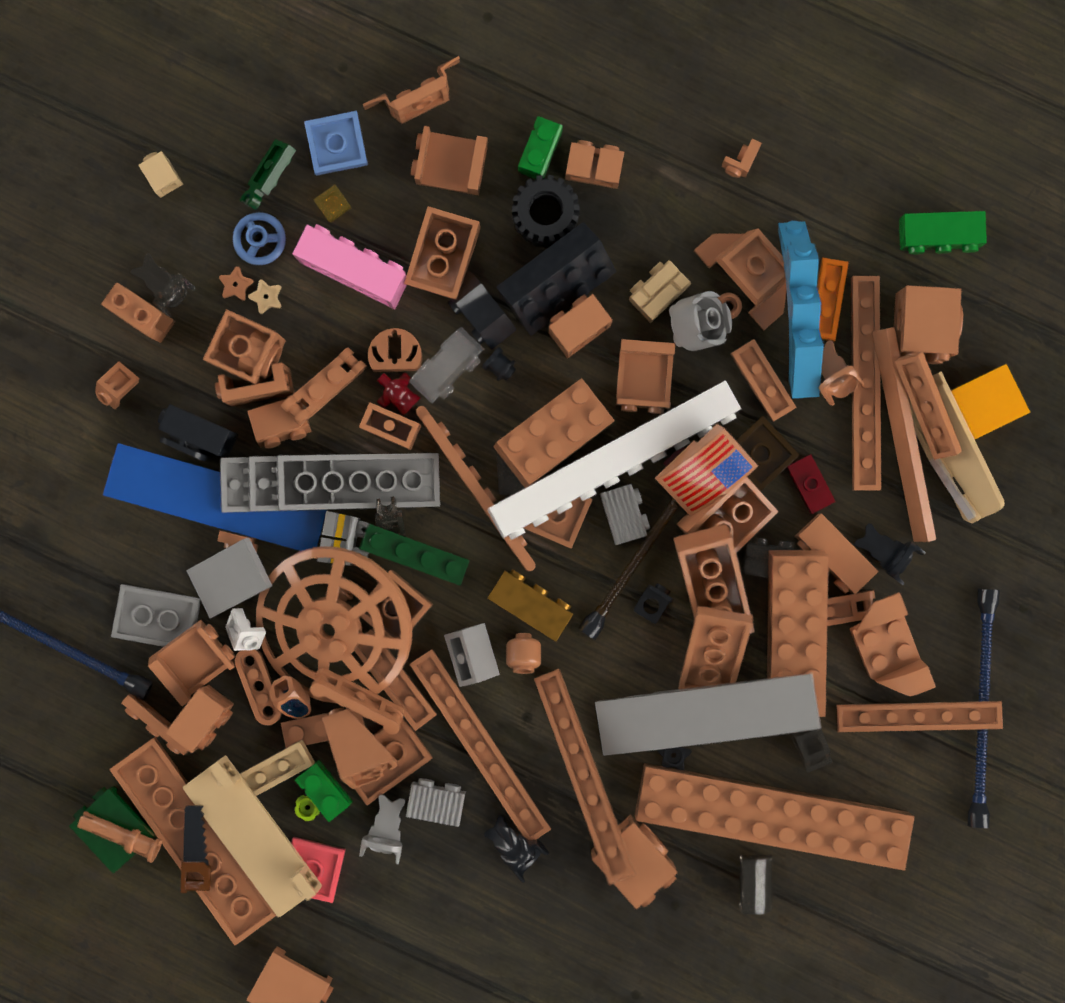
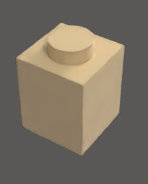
(160, 173)

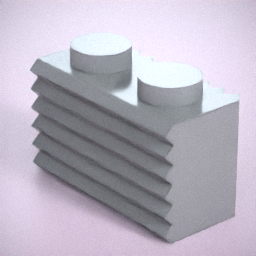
(624, 514)
(436, 803)

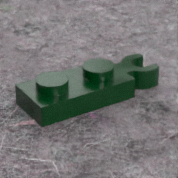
(267, 173)

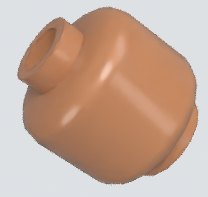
(523, 653)

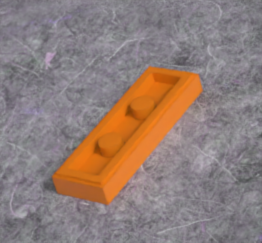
(831, 289)

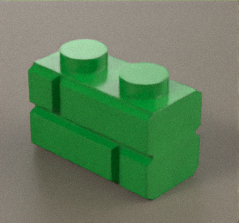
(540, 148)
(324, 791)

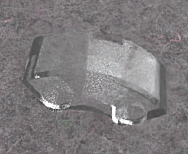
(456, 356)

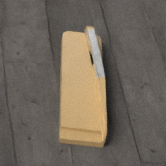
(967, 467)

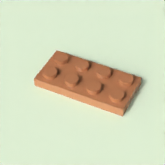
(715, 648)

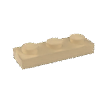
(278, 768)

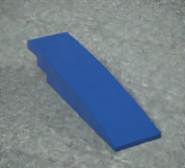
(196, 496)

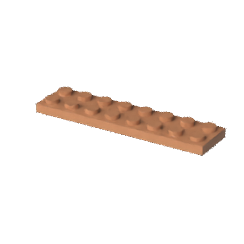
(158, 794)

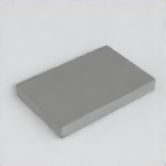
(229, 577)
(153, 615)

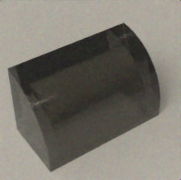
(755, 884)

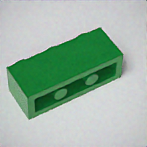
(942, 232)

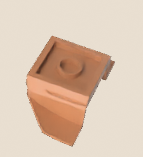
(416, 102)
(754, 267)
(889, 648)

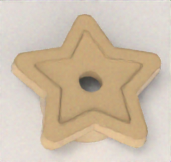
(258, 296)

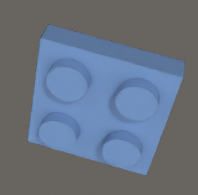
(336, 143)

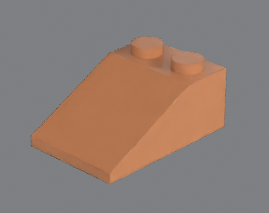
(442, 253)

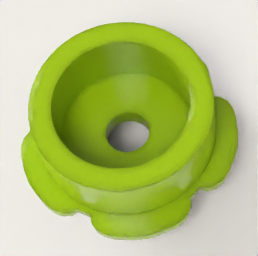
(302, 812)

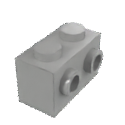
(473, 653)

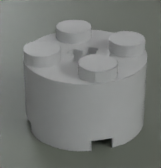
(700, 321)

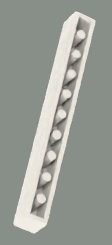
(613, 460)

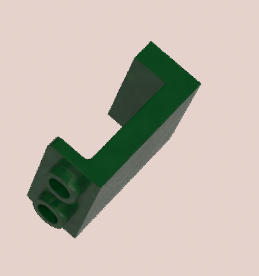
(111, 808)

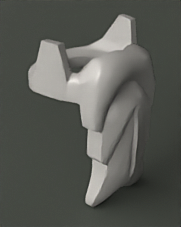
(384, 833)

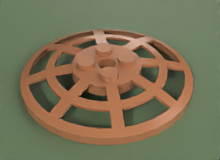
(339, 615)

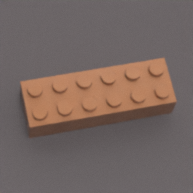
(798, 617)

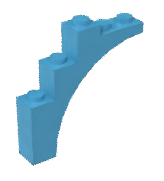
(803, 309)

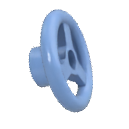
(252, 231)

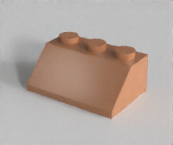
(741, 508)

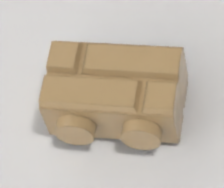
(659, 290)

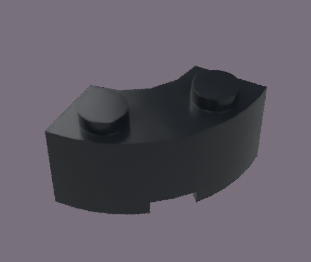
(482, 312)

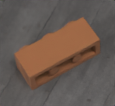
(844, 560)

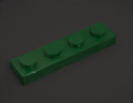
(414, 554)

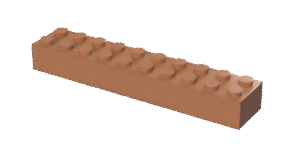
(774, 816)

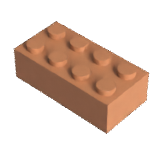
(553, 433)
(712, 570)

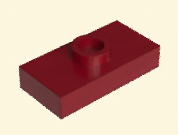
(810, 484)

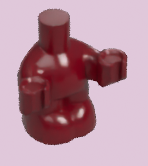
(397, 393)

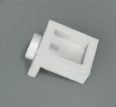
(241, 633)

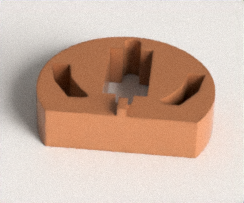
(408, 343)

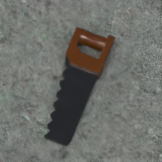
(194, 851)

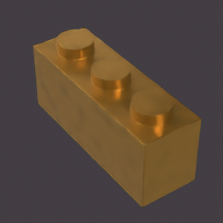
(531, 604)

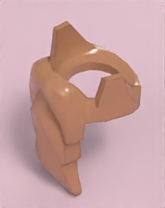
(839, 377)

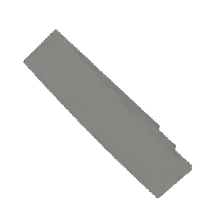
(328, 482)
(708, 714)

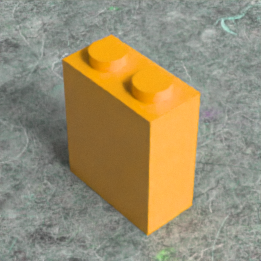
(990, 401)

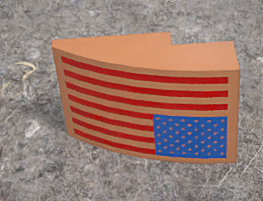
(706, 470)

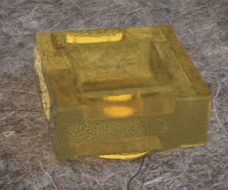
(332, 203)

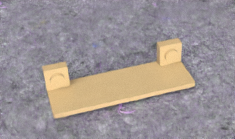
(252, 837)

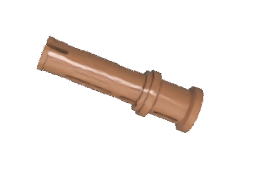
(131, 840)

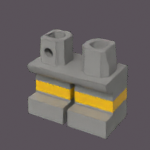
(342, 527)

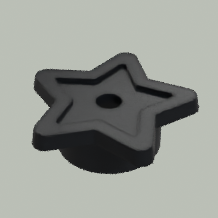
(678, 761)

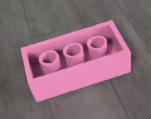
(351, 266)

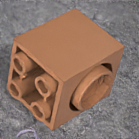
(928, 322)
(244, 348)
(649, 861)

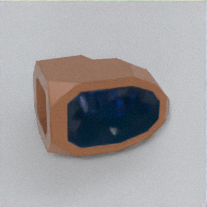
(290, 697)

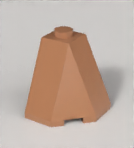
(355, 750)

